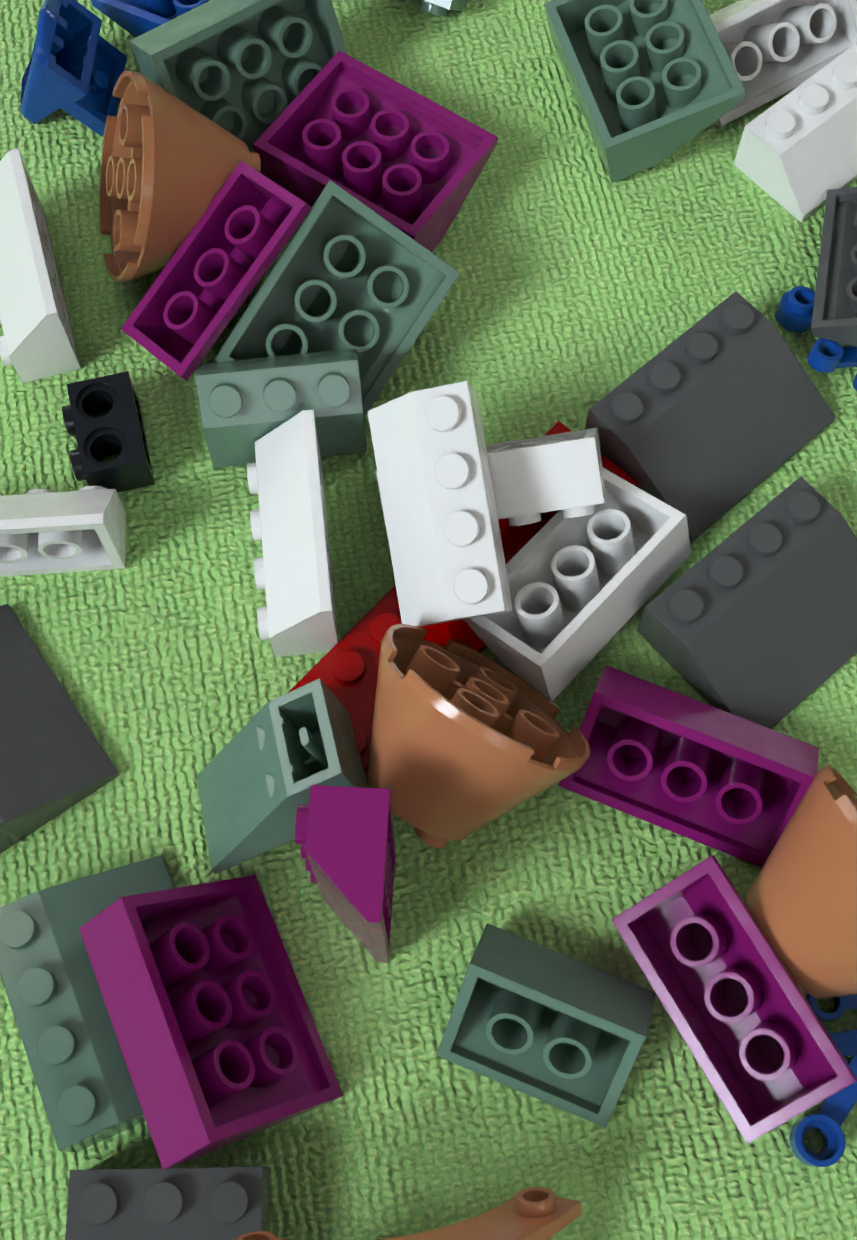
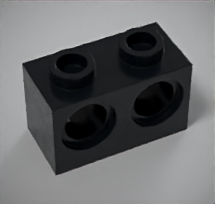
(116, 432)

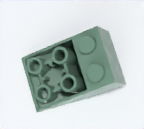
(268, 770)

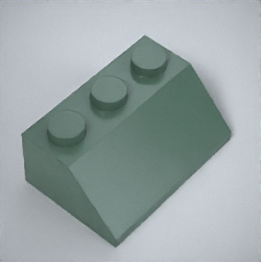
(256, 395)
(547, 1025)

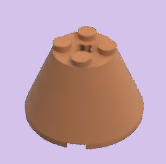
(158, 174)
(461, 737)
(810, 890)

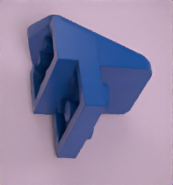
(71, 67)

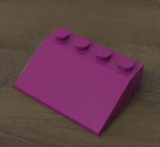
(378, 145)
(207, 1015)

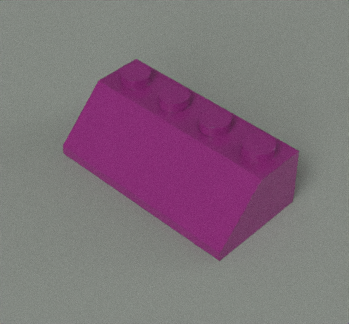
(215, 269)
(691, 766)
(352, 858)
(733, 1000)

